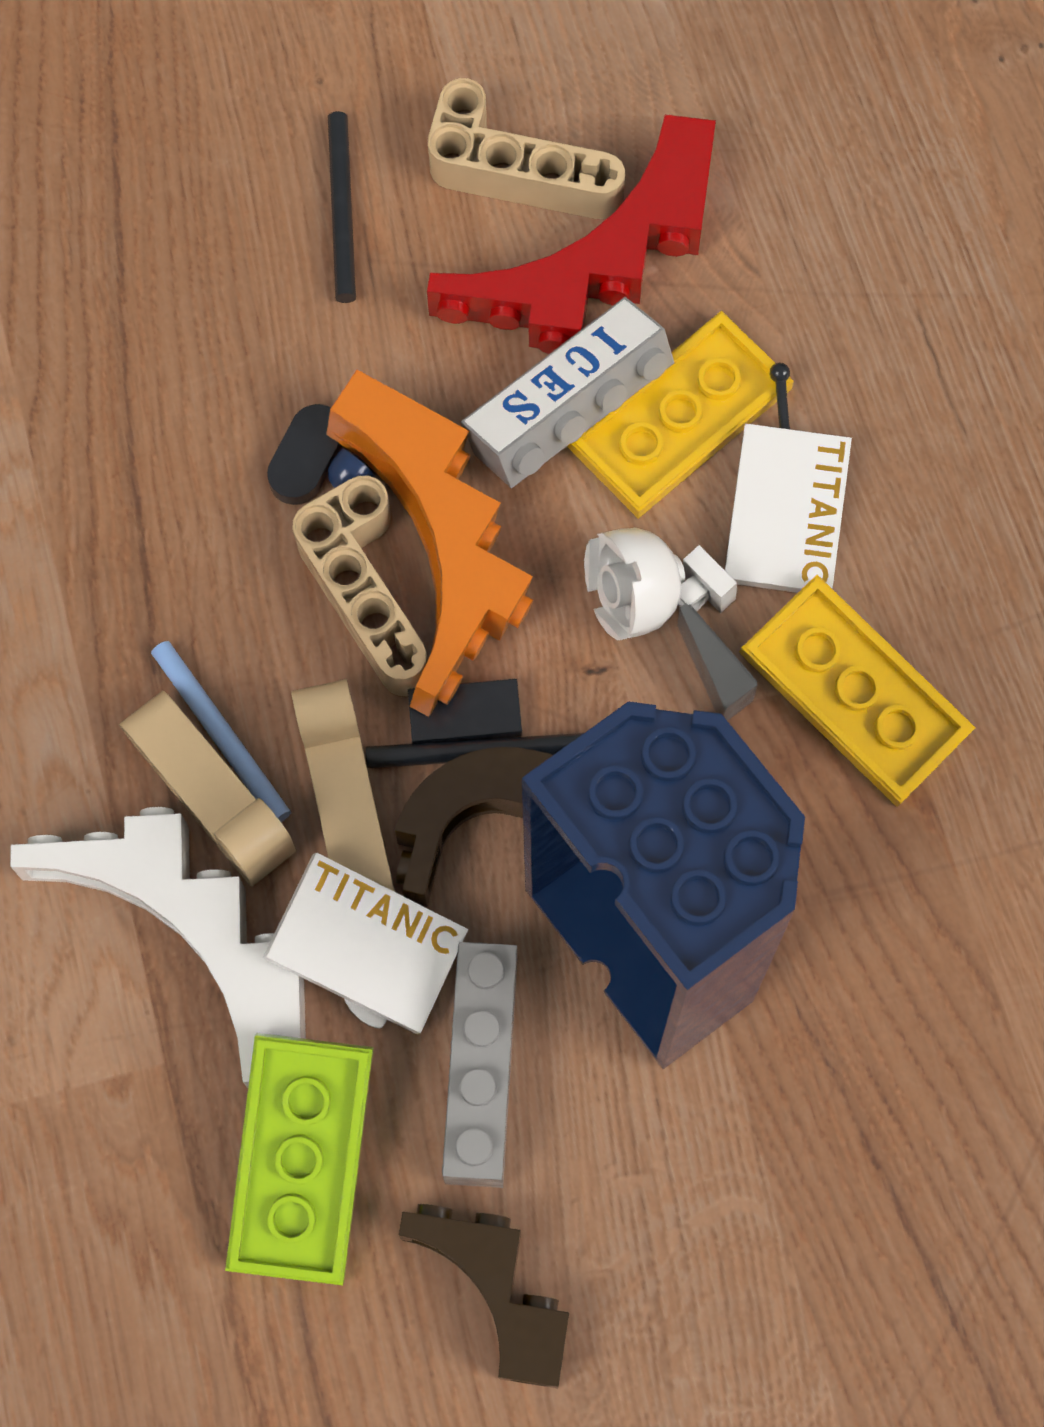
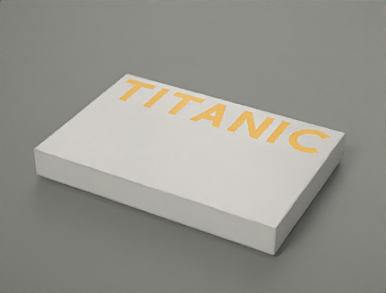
(787, 508)
(365, 943)

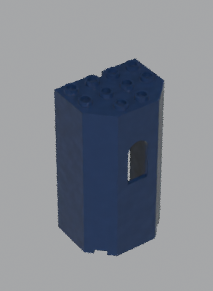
(666, 864)

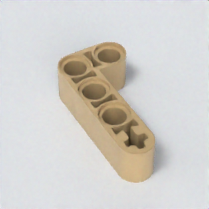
(598, 172)
(368, 593)
(341, 780)
(209, 789)

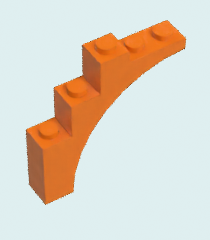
(421, 463)

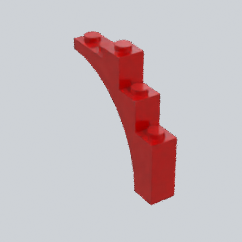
(607, 263)

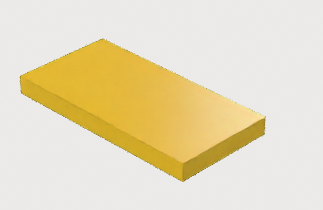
(680, 417)
(856, 690)

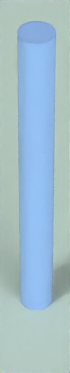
(218, 729)

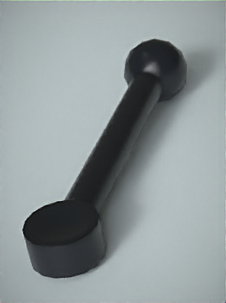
(780, 374)

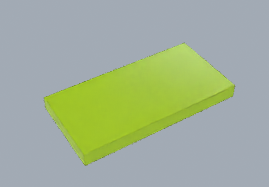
(299, 1159)

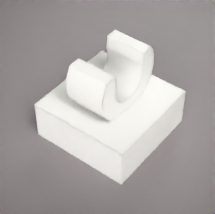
(706, 582)

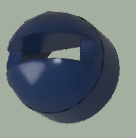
(345, 467)

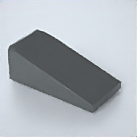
(722, 674)

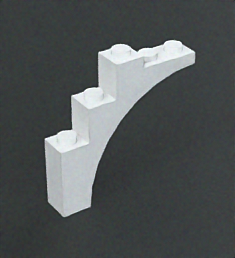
(208, 912)

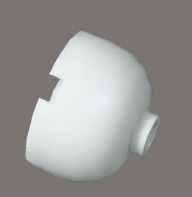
(634, 580)

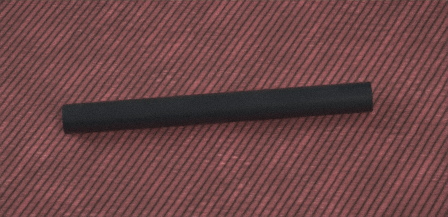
(341, 207)
(446, 751)

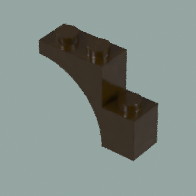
(487, 1252)

